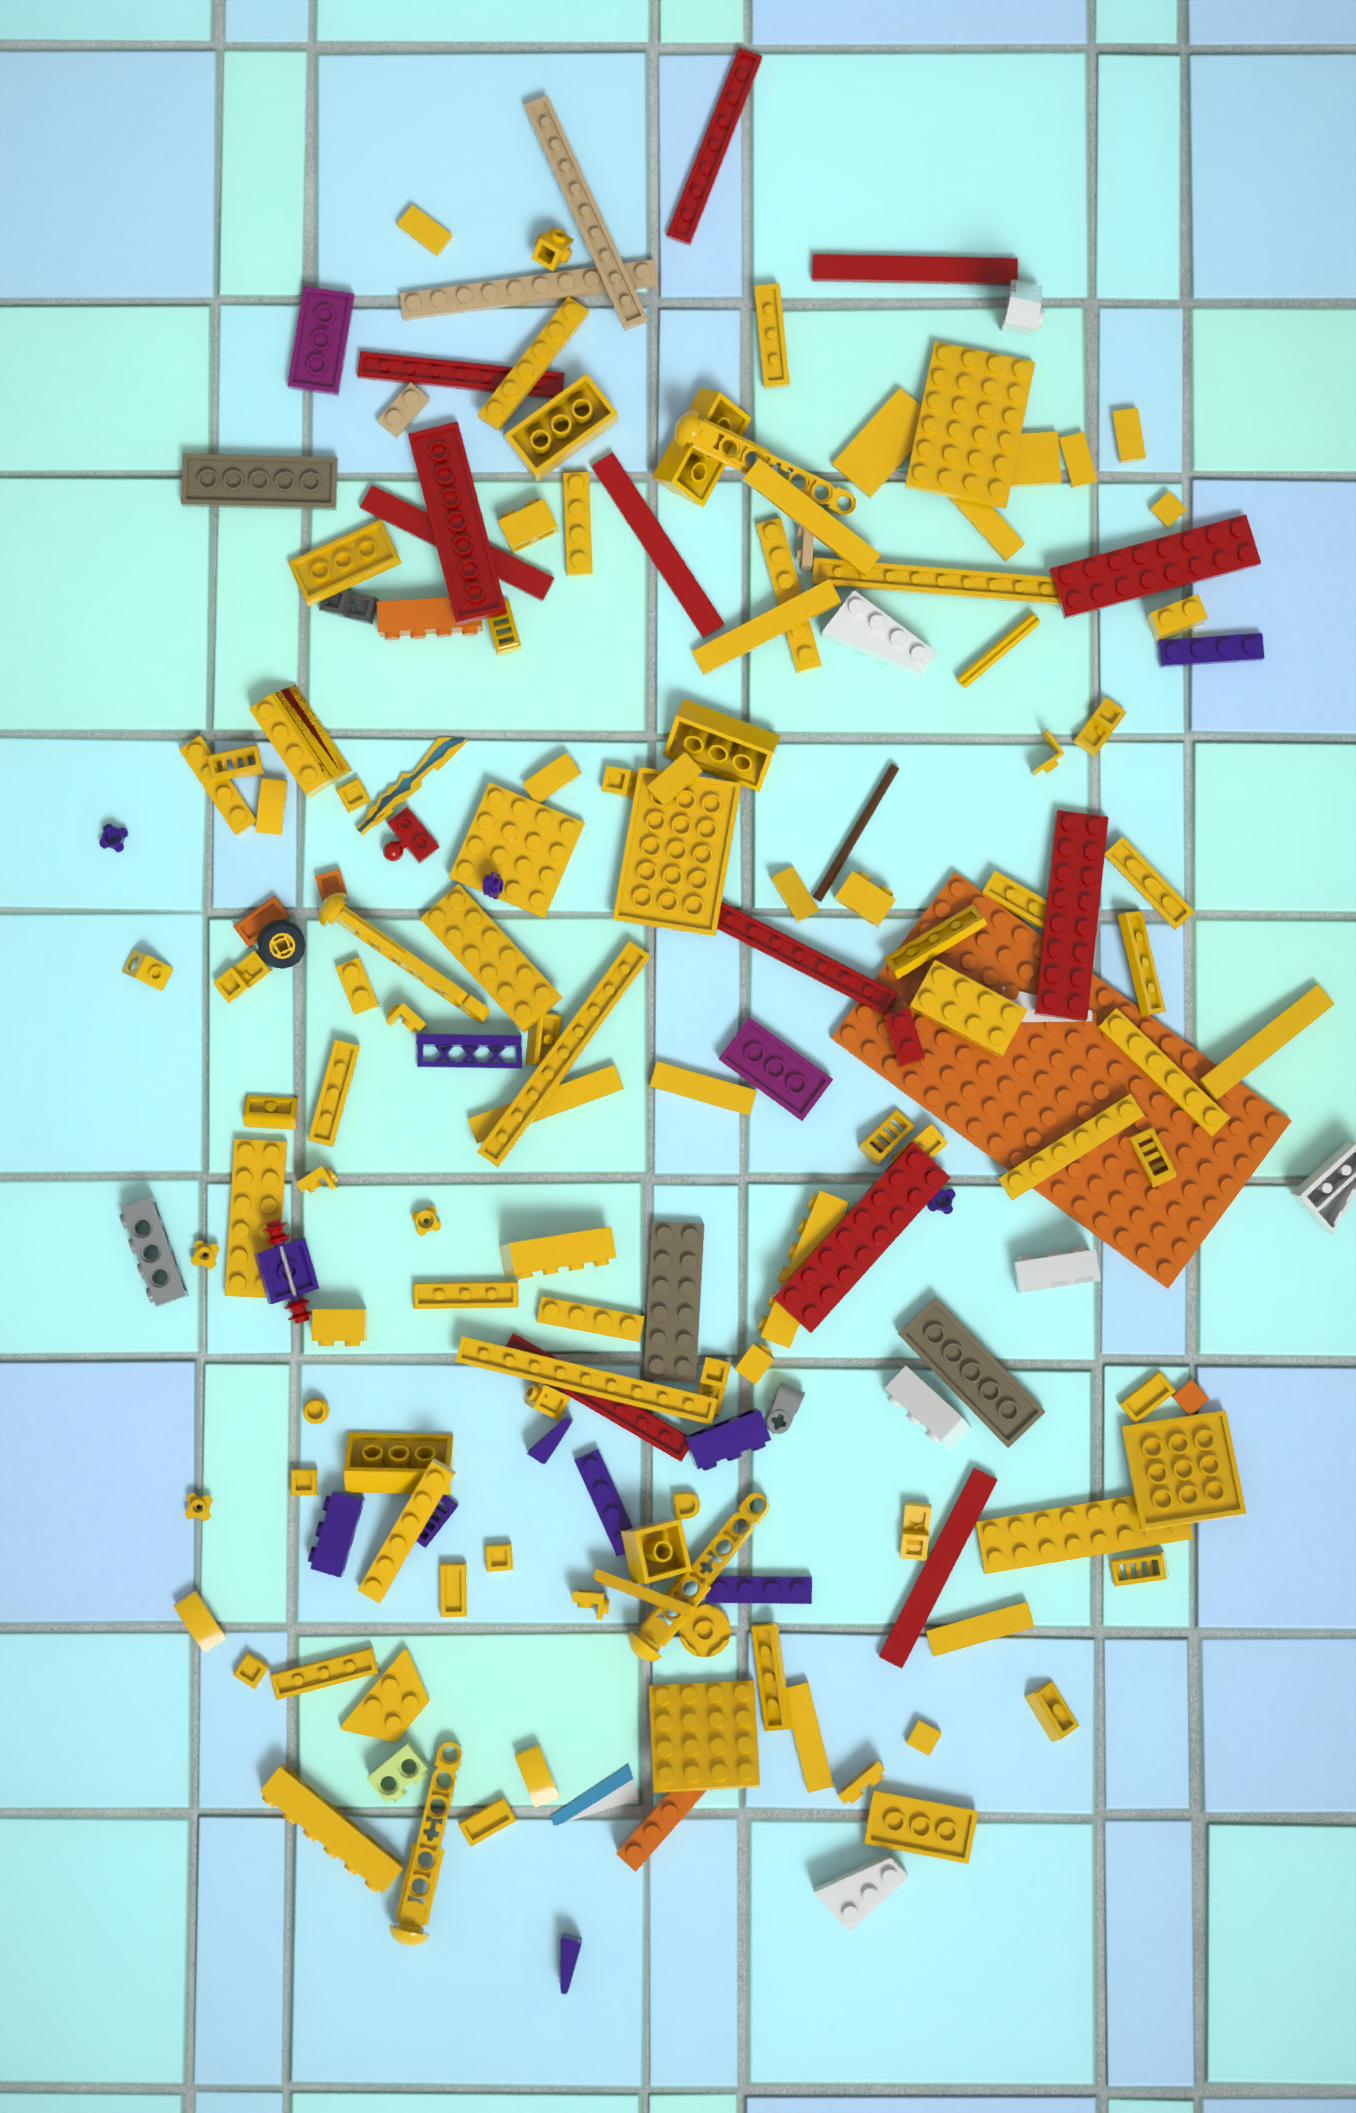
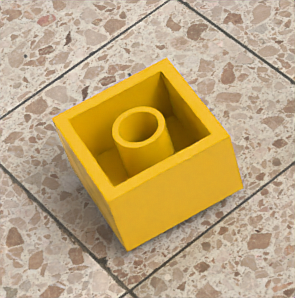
(656, 1551)

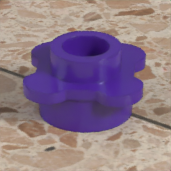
(108, 832)
(492, 885)
(946, 1206)

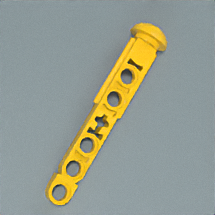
(704, 435)
(334, 910)
(656, 1631)
(413, 1913)

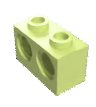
(394, 1767)

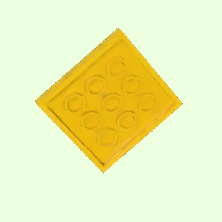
(522, 844)
(1183, 1470)
(704, 1736)

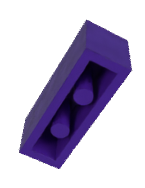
(727, 1439)
(336, 1533)

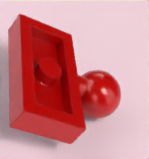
(411, 836)

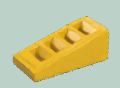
(507, 647)
(246, 771)
(870, 1152)
(1162, 1177)
(1138, 1559)

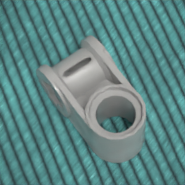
(785, 1403)

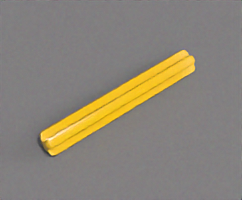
(998, 650)

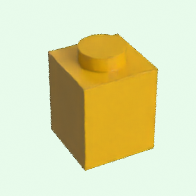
(755, 1362)

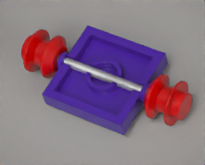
(286, 1271)

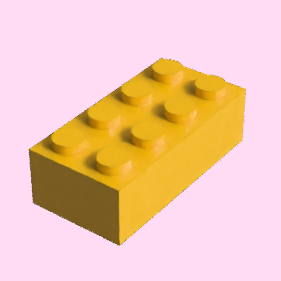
(561, 427)
(967, 1009)

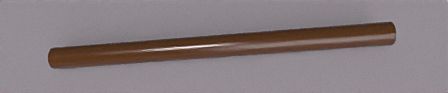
(855, 832)

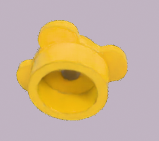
(433, 1224)
(208, 1261)
(193, 1512)

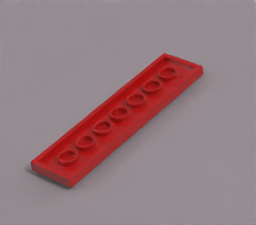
(457, 523)
(1155, 566)
(1071, 915)
(861, 1237)

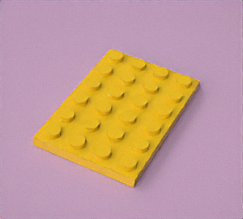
(970, 425)
(677, 856)

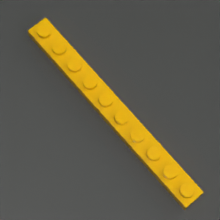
(938, 581)
(563, 1054)
(586, 1380)

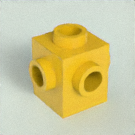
(552, 248)

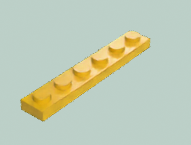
(533, 364)
(786, 587)
(1163, 1072)
(1071, 1147)
(406, 1530)

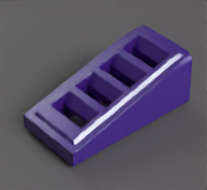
(546, 1446)
(439, 1524)
(569, 1952)

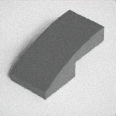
(351, 606)

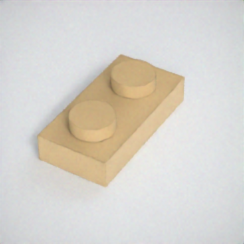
(403, 410)
(805, 554)

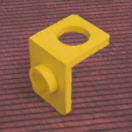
(1052, 763)
(148, 970)

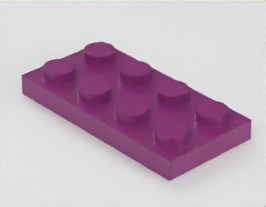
(321, 340)
(775, 1069)

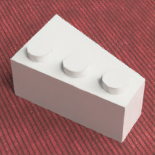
(1330, 1188)
(1056, 1269)
(926, 1408)
(861, 1891)

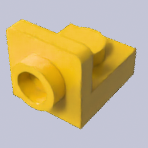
(411, 1020)
(313, 1180)
(546, 1400)
(587, 1598)

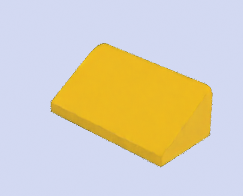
(794, 894)
(542, 1038)
(270, 1112)
(1052, 1711)

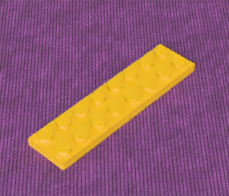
(1068, 1534)

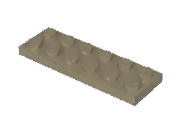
(259, 481)
(673, 1301)
(971, 1372)

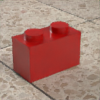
(904, 1038)

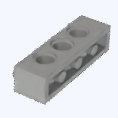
(175, 1286)

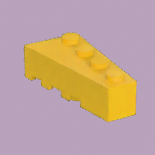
(558, 1251)

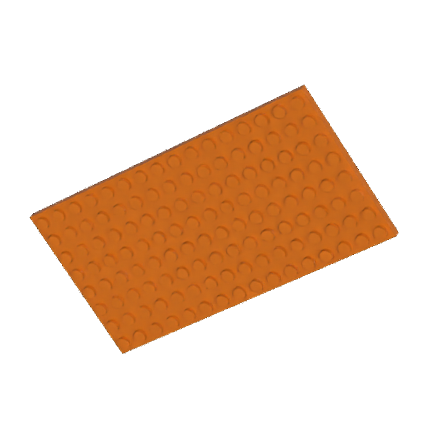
(1060, 1079)

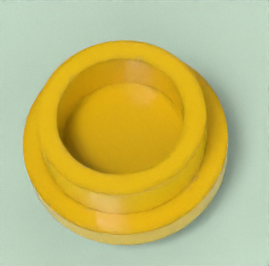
(316, 1411)

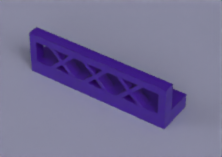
(463, 1041)

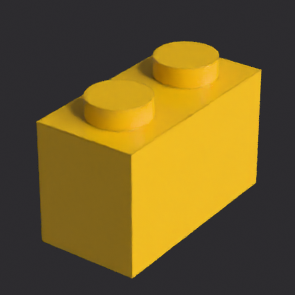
(527, 525)
(1177, 618)
(865, 898)
(339, 1325)

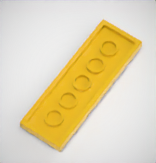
(491, 958)
(255, 1199)

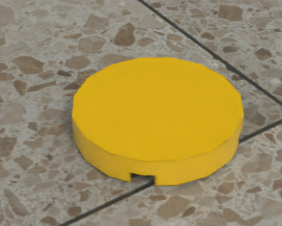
(707, 1632)

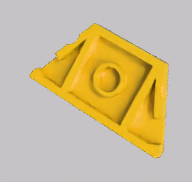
(390, 1703)

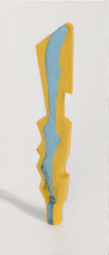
(408, 784)

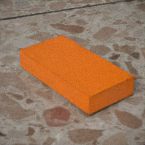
(253, 923)

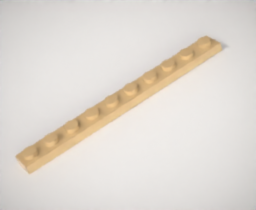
(585, 213)
(517, 291)

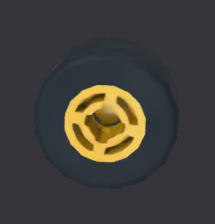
(281, 935)

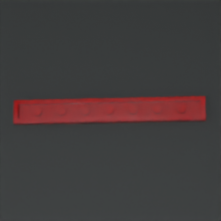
(714, 146)
(914, 269)
(448, 374)
(417, 523)
(657, 545)
(805, 960)
(626, 1416)
(937, 1568)

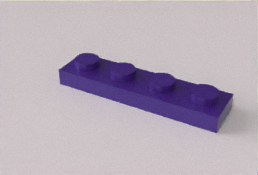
(1211, 650)
(605, 1498)
(761, 1590)

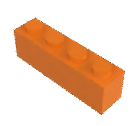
(419, 618)
(656, 1826)

